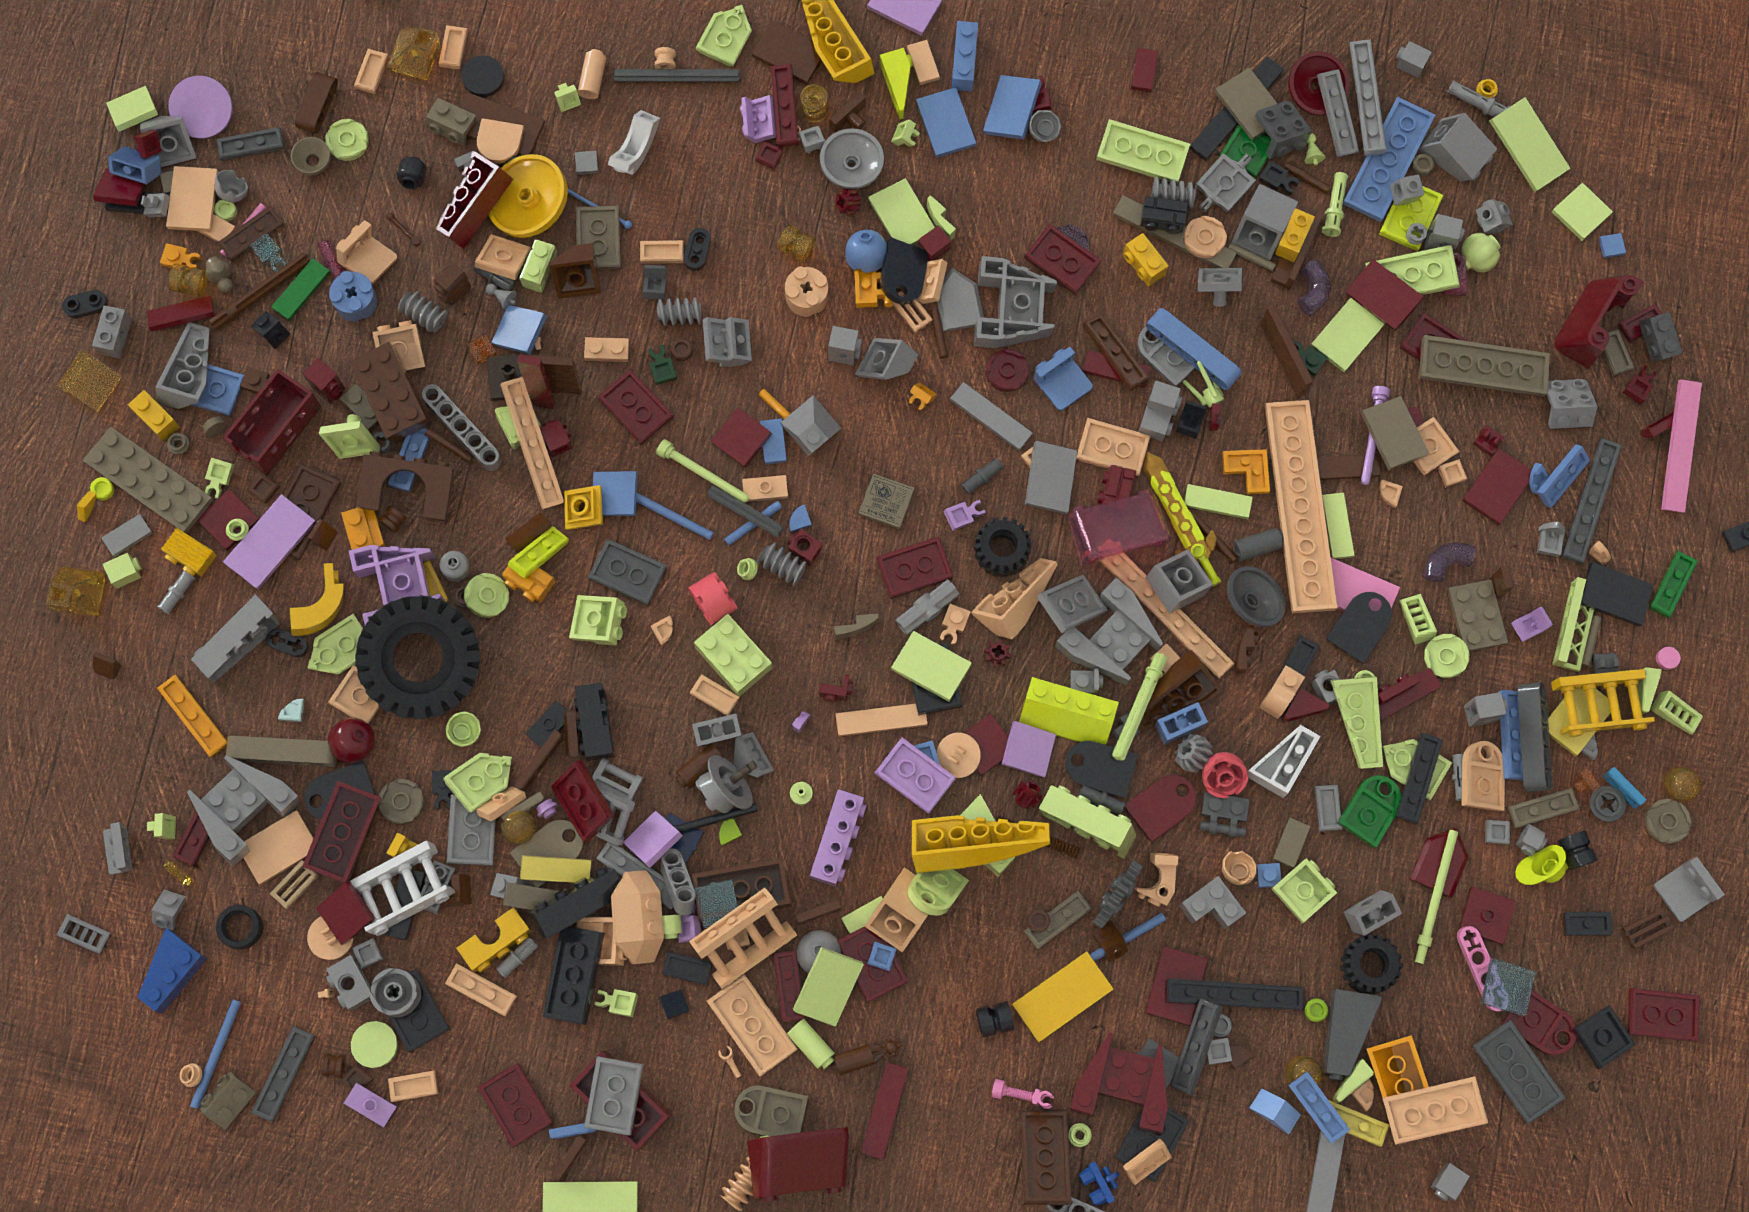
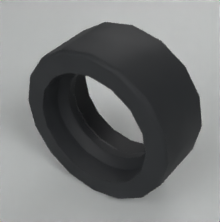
(228, 913)

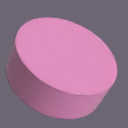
(1668, 658)

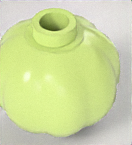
(1480, 252)

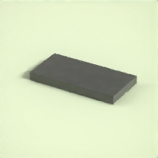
(1518, 1072)

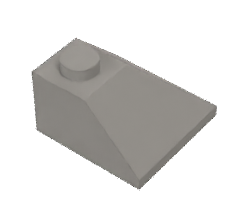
(173, 139)
(886, 359)
(810, 425)

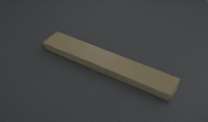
(1131, 212)

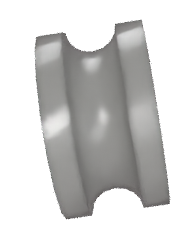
(1412, 239)

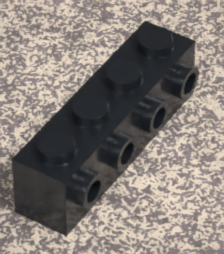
(576, 902)

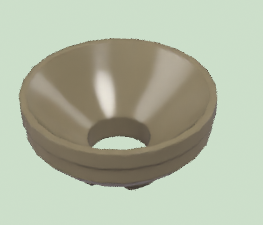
(310, 147)

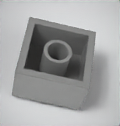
(1179, 581)

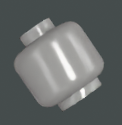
(454, 566)

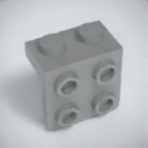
(1571, 404)

